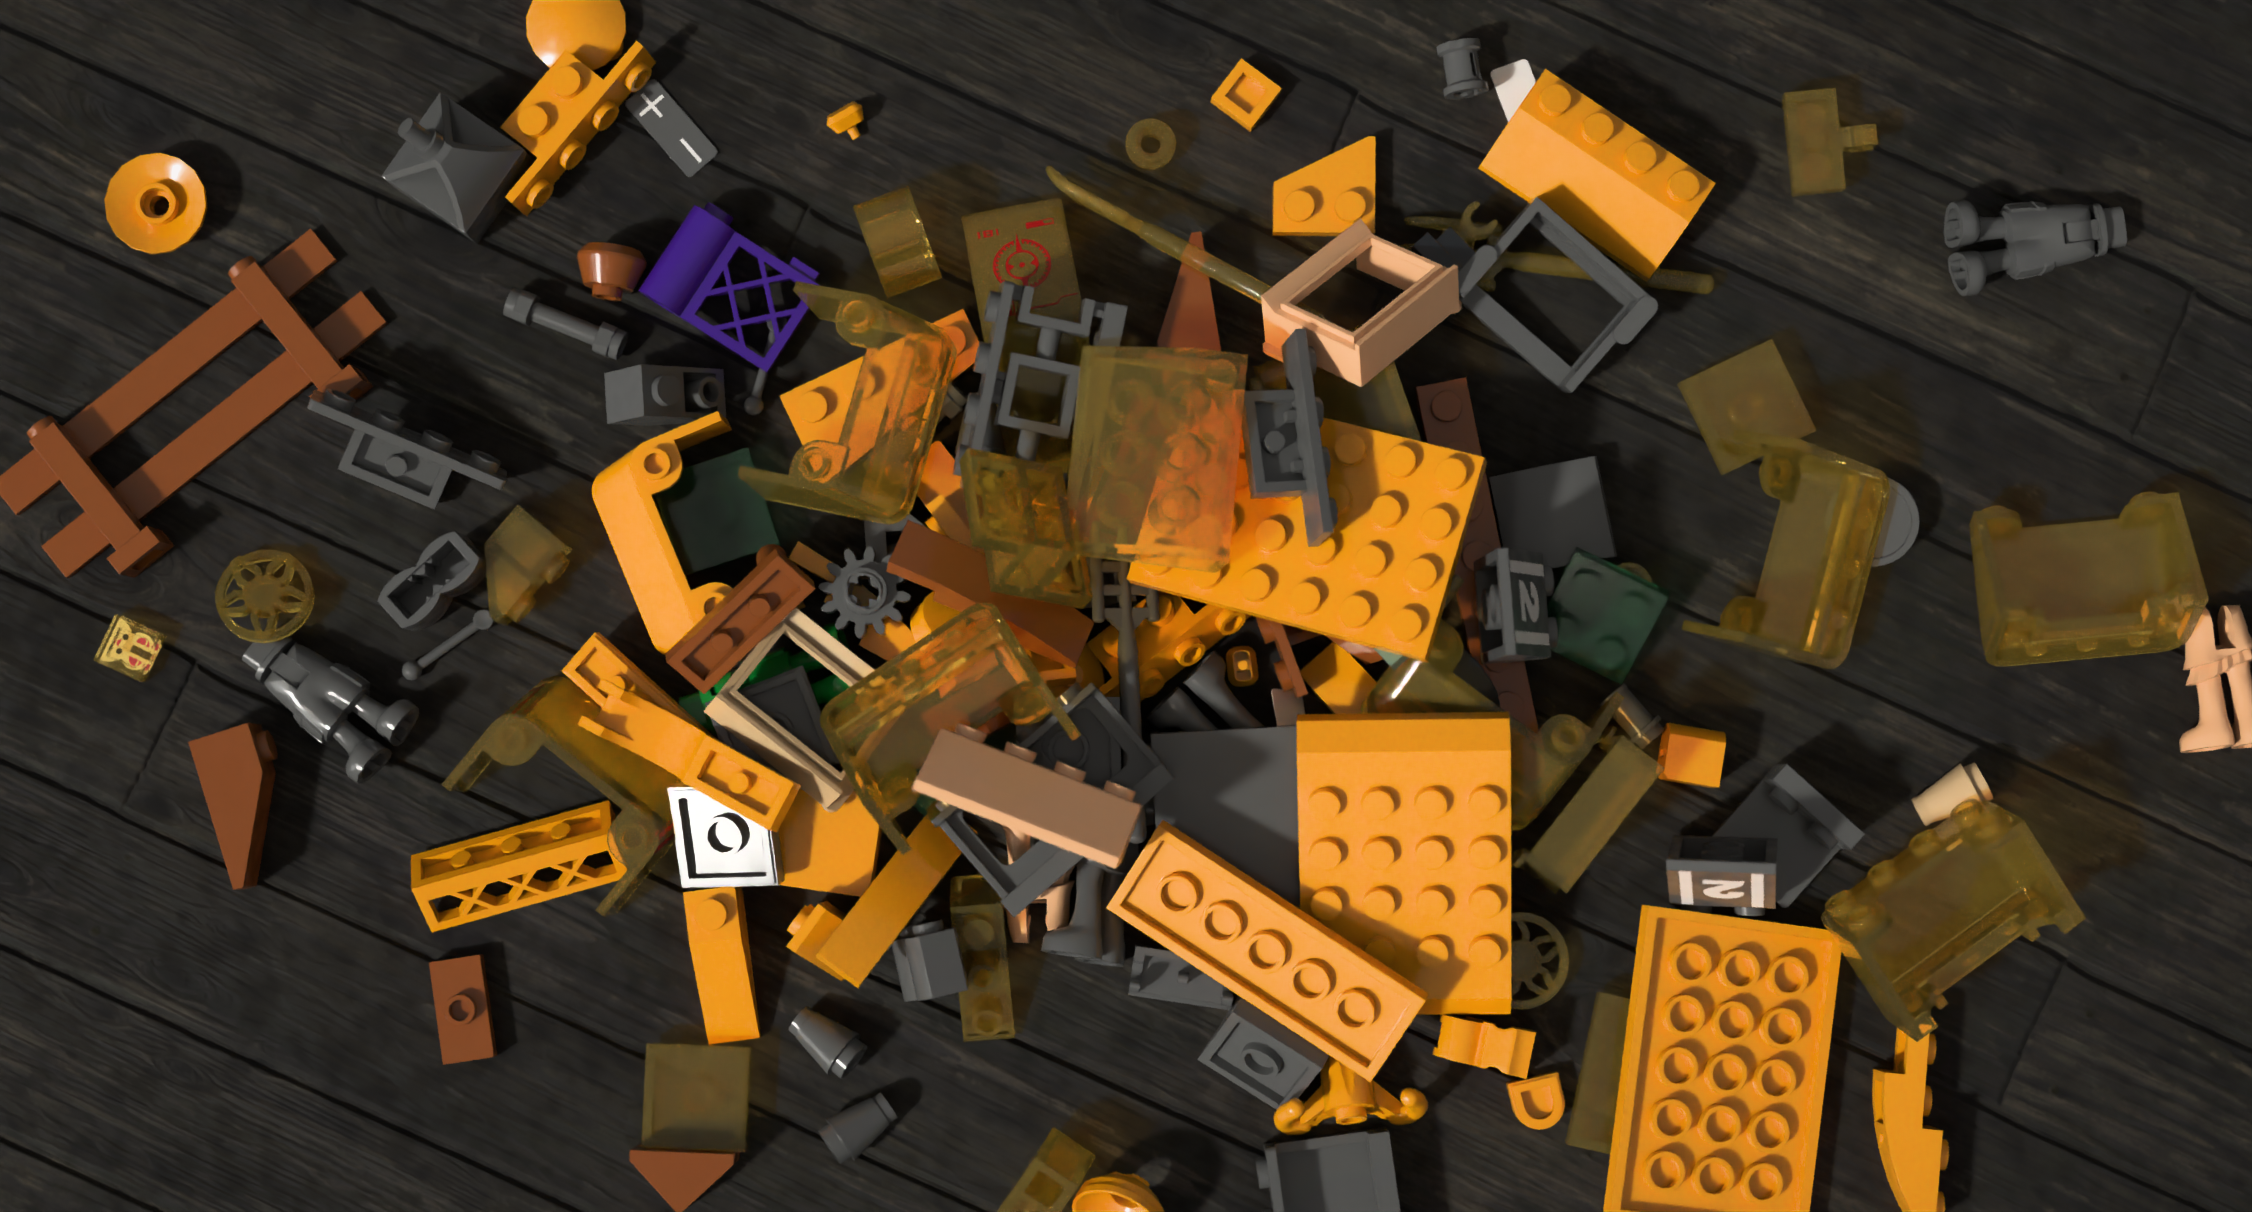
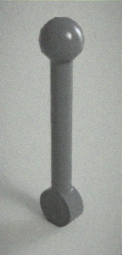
(754, 404)
(413, 669)

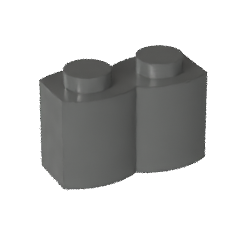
(424, 592)
(929, 961)

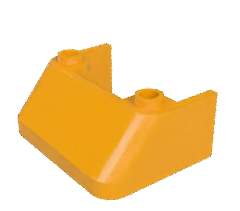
(640, 538)

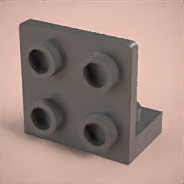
(1803, 822)

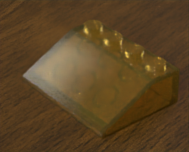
(1156, 455)

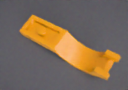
(693, 756)

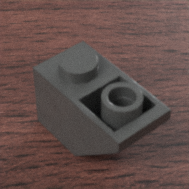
(663, 394)

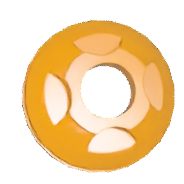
(1116, 1194)

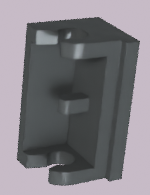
(1167, 977)

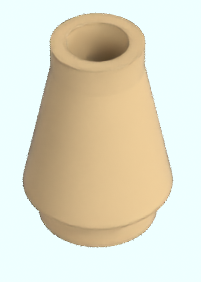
(1949, 791)

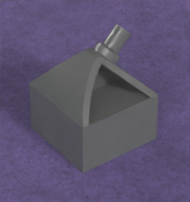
(456, 167)

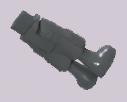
(2035, 239)
(323, 697)

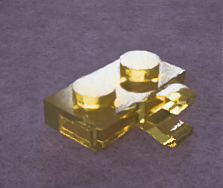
(1818, 141)

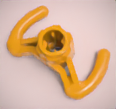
(1348, 1099)

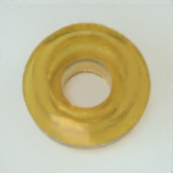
(1145, 129)

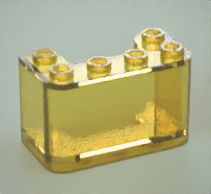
(1946, 910)

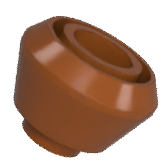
(610, 269)

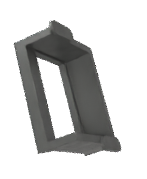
(1624, 326)

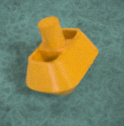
(846, 119)
(1242, 666)

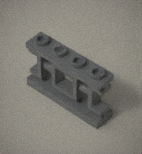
(999, 386)

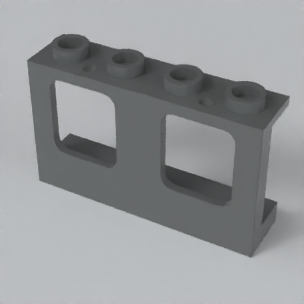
(1044, 862)

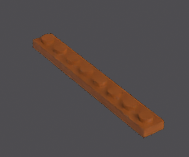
(1450, 423)

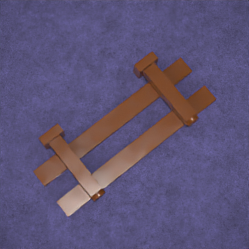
(115, 513)

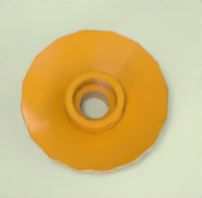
(137, 189)

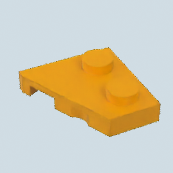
(1328, 194)

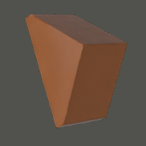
(681, 1174)

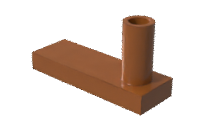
(741, 619)

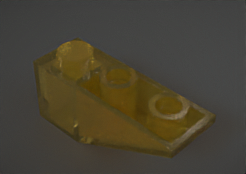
(985, 953)

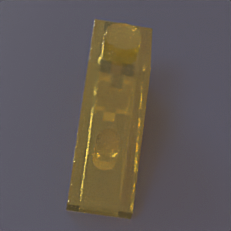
(1049, 1176)

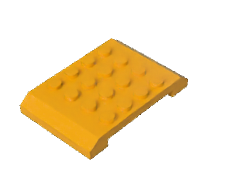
(1413, 846)

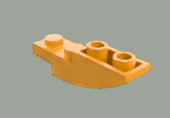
(1908, 1149)

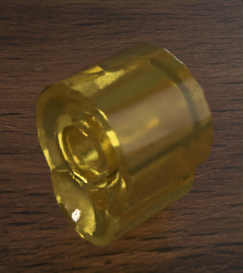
(897, 242)

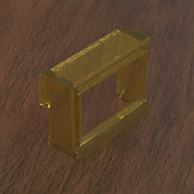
(1591, 814)

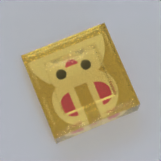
(129, 648)

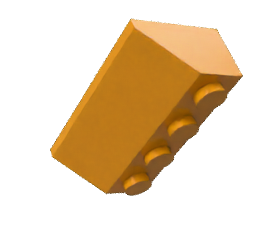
(1597, 174)

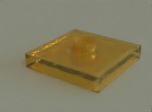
(1747, 395)
(696, 1097)

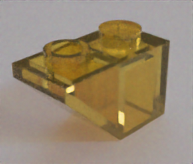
(519, 561)

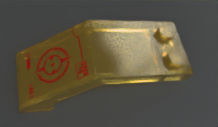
(1031, 249)

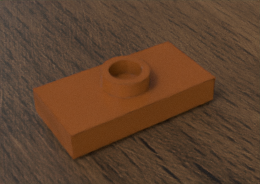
(463, 1009)

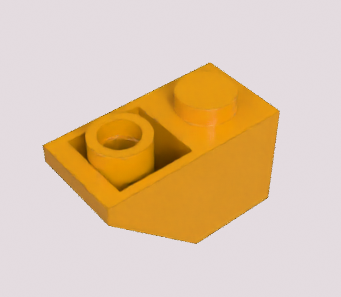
(812, 930)

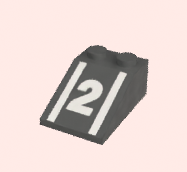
(1513, 606)
(1722, 873)

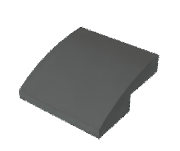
(1554, 510)

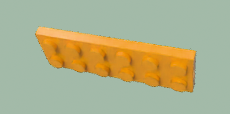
(1267, 951)

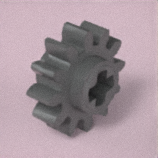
(850, 605)

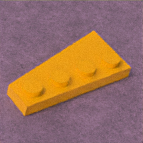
(822, 404)

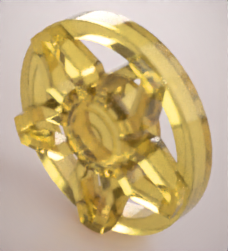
(264, 595)
(1527, 961)

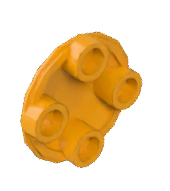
(585, 28)

